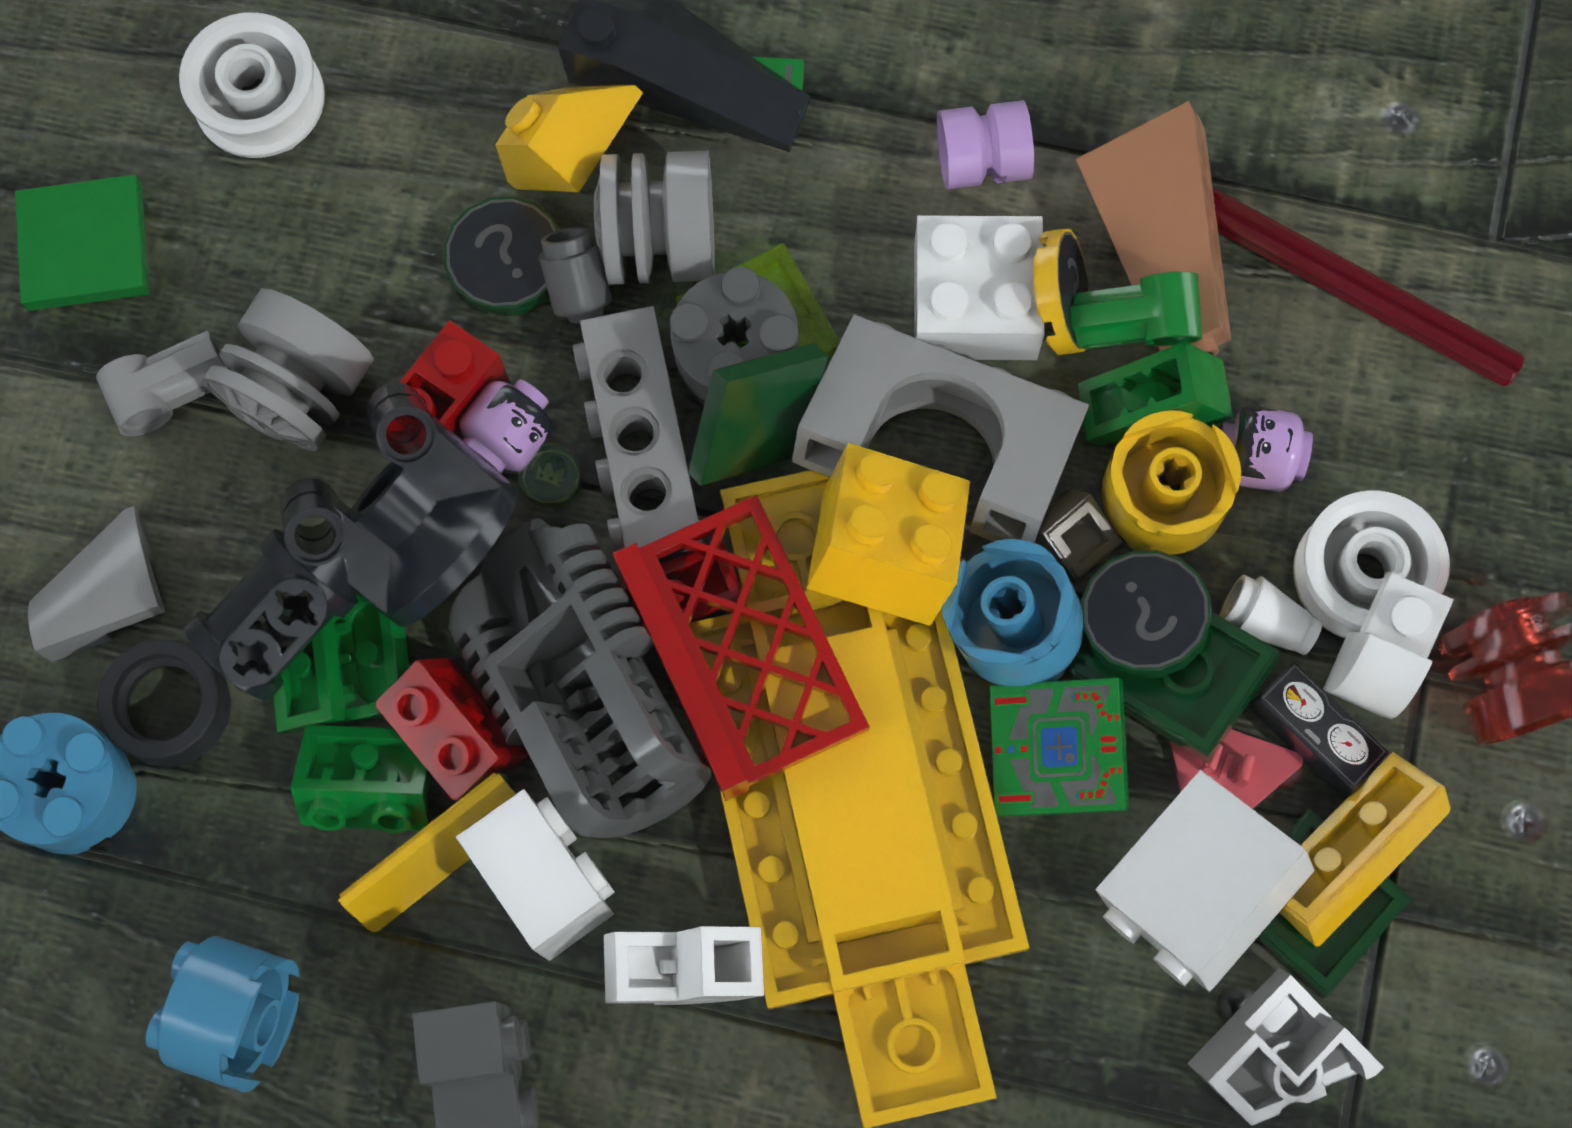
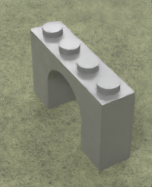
(889, 372)

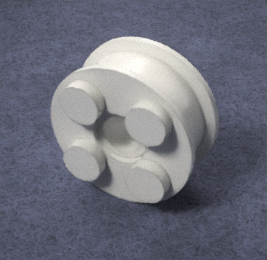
(235, 55)
(1371, 524)

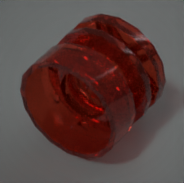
(1519, 663)

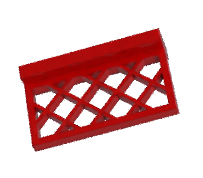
(687, 667)

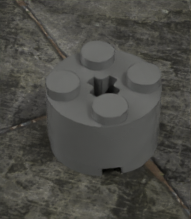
(726, 309)

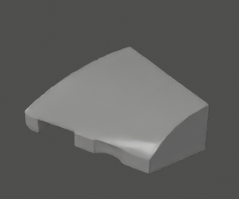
(97, 591)
(1279, 1052)

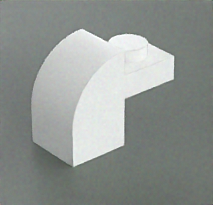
(1389, 655)
(683, 966)

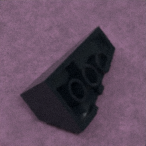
(681, 68)

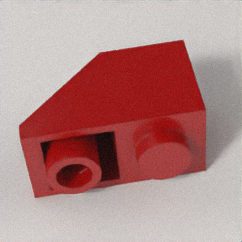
(451, 376)

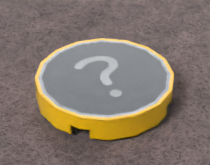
(1057, 275)

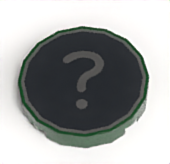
(496, 255)
(1146, 614)

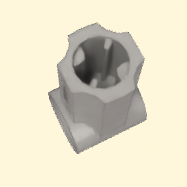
(147, 389)

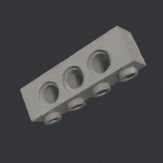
(632, 345)

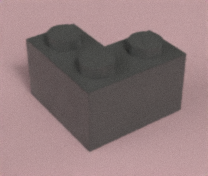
(475, 1066)

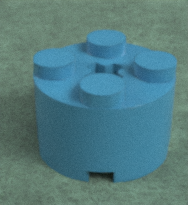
(985, 621)
(96, 790)
(225, 1012)

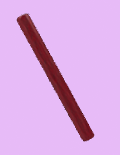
(1366, 291)

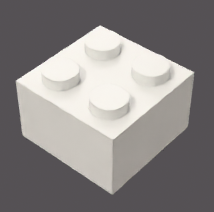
(978, 285)
(536, 876)

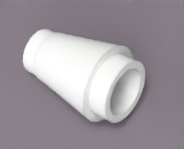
(1270, 615)

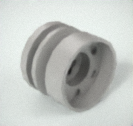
(656, 217)
(293, 362)

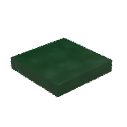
(755, 412)
(1330, 962)

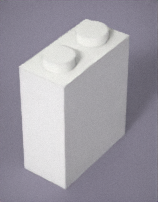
(1203, 882)

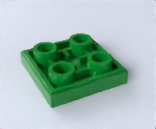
(81, 242)

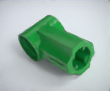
(1156, 312)

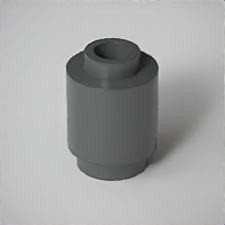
(574, 274)

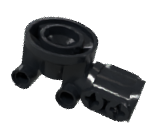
(397, 547)

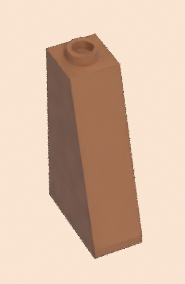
(1161, 209)

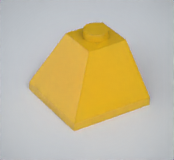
(561, 135)

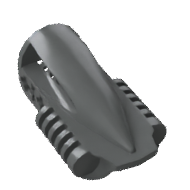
(566, 660)

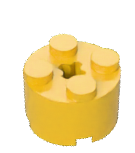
(1185, 454)

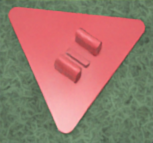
(1241, 765)

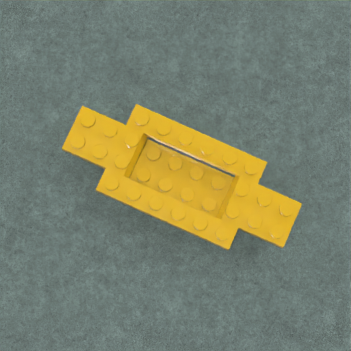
(888, 830)

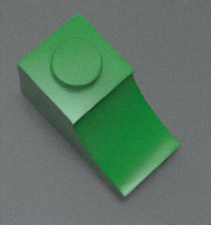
(1168, 380)

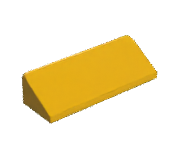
(1364, 844)
(422, 859)

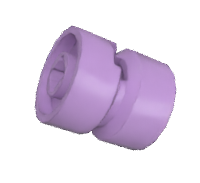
(985, 144)

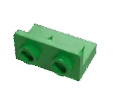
(359, 780)

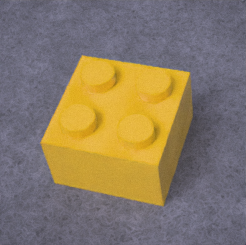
(889, 535)

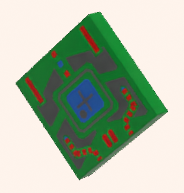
(1059, 748)

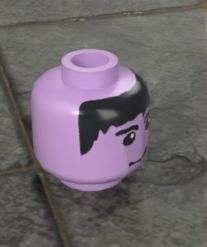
(507, 424)
(1269, 447)

